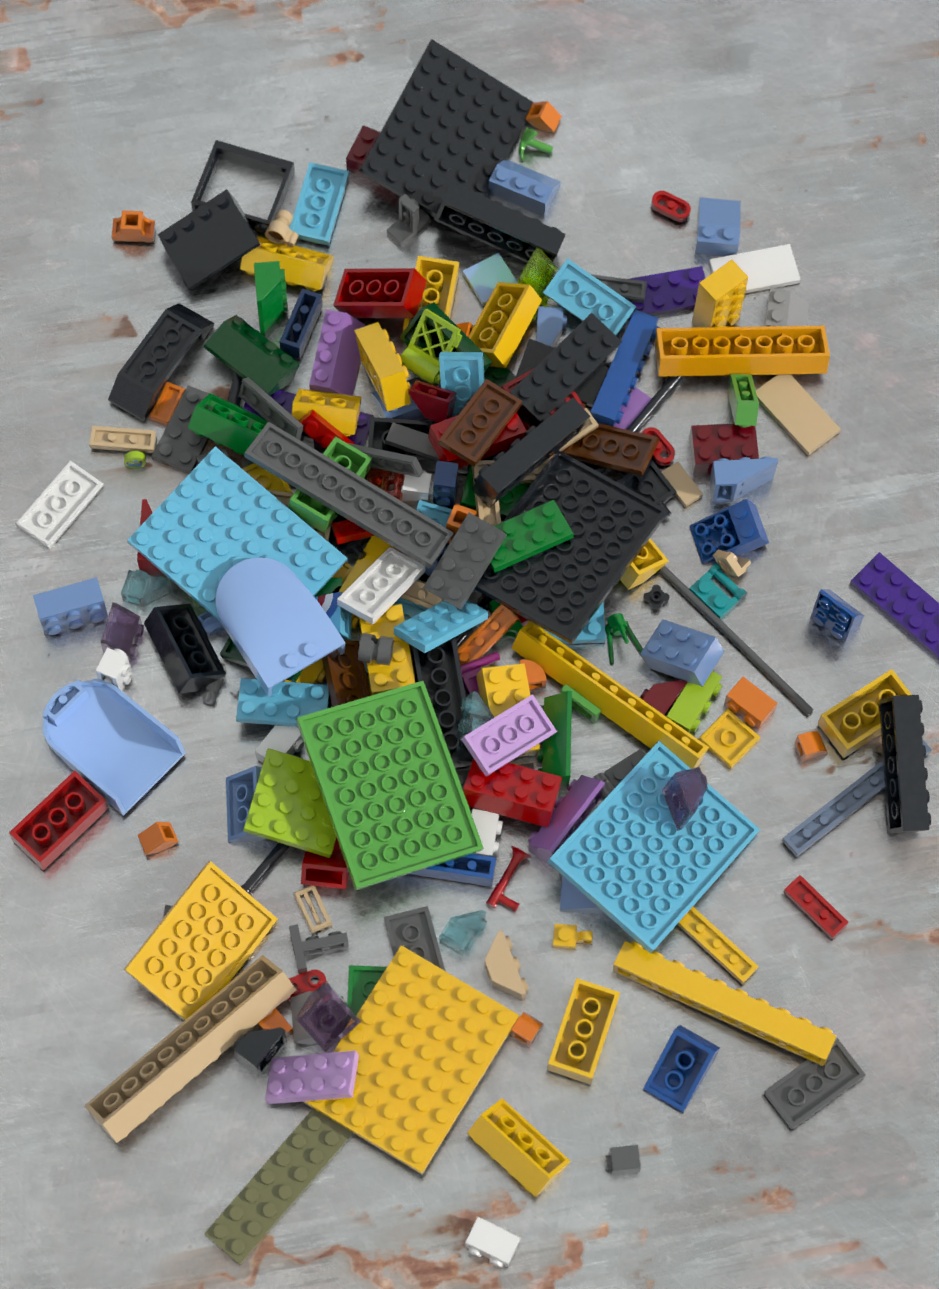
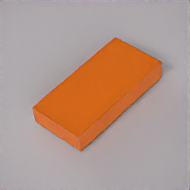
(166, 403)

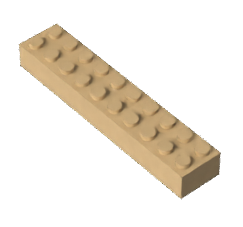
(190, 1048)

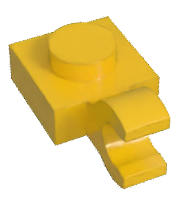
(567, 936)

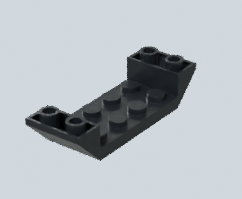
(157, 359)

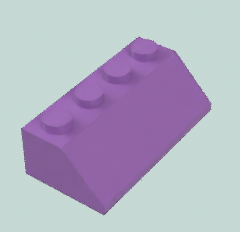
(336, 355)
(567, 817)

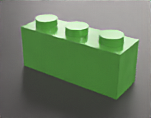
(743, 400)

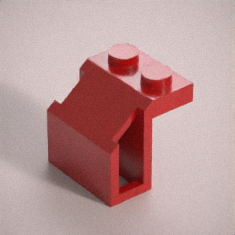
(325, 871)

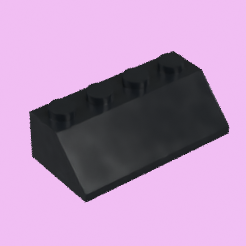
(184, 647)

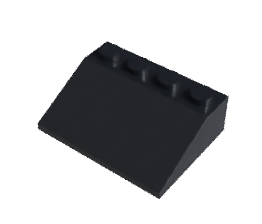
(209, 239)

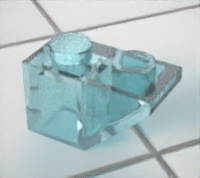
(144, 589)
(474, 714)
(461, 930)

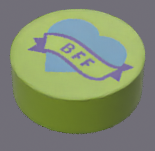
(134, 460)

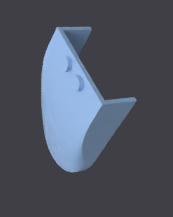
(274, 620)
(109, 740)

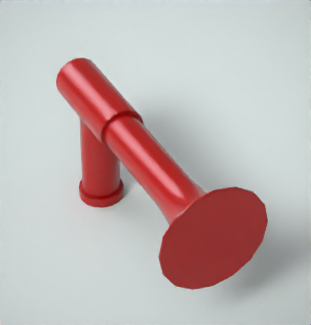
(497, 893)

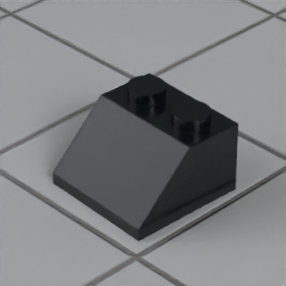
(259, 1048)

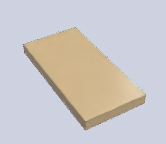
(797, 412)

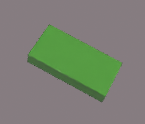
(582, 705)

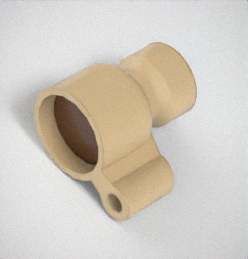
(278, 229)

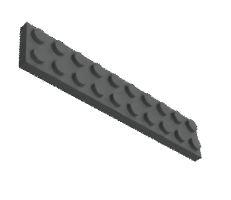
(349, 495)

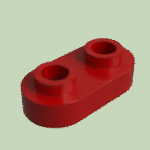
(672, 206)
(663, 447)
(304, 984)

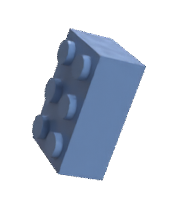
(70, 606)
(682, 652)

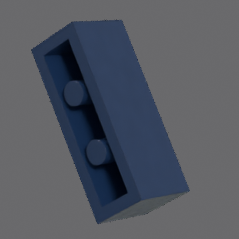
(301, 323)
(445, 484)

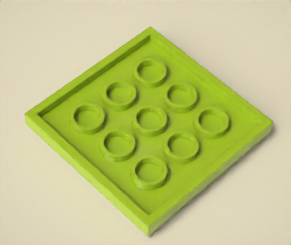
(290, 805)

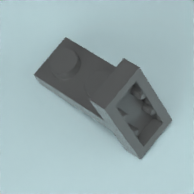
(410, 221)
(314, 945)

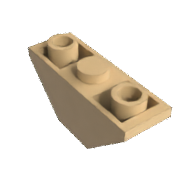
(503, 968)

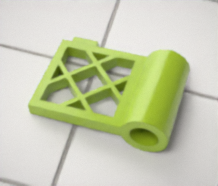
(425, 363)

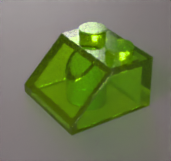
(539, 273)

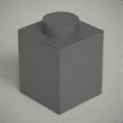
(623, 1160)

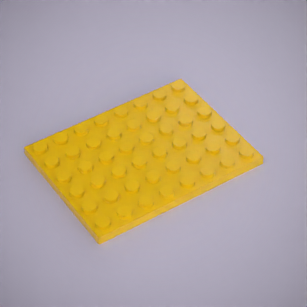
(419, 1058)

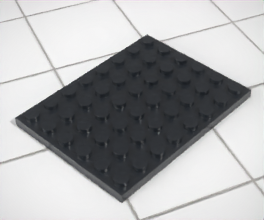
(444, 129)
(571, 580)

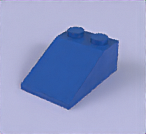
(681, 1067)

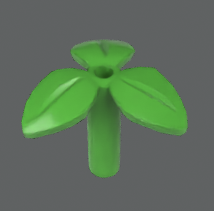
(527, 140)

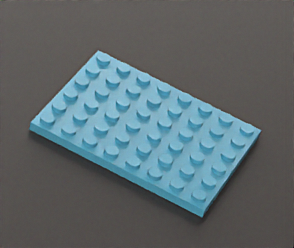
(223, 519)
(637, 861)

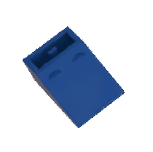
(731, 529)
(836, 614)

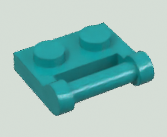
(713, 596)

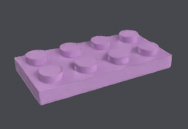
(509, 735)
(312, 1077)

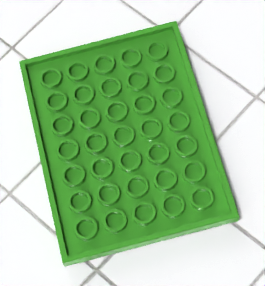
(389, 784)

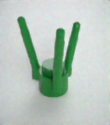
(618, 626)

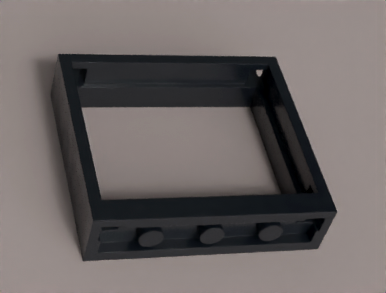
(249, 159)

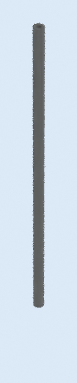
(740, 644)

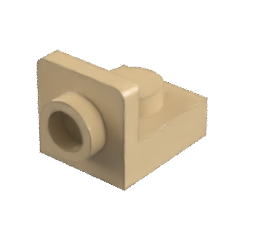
(730, 563)

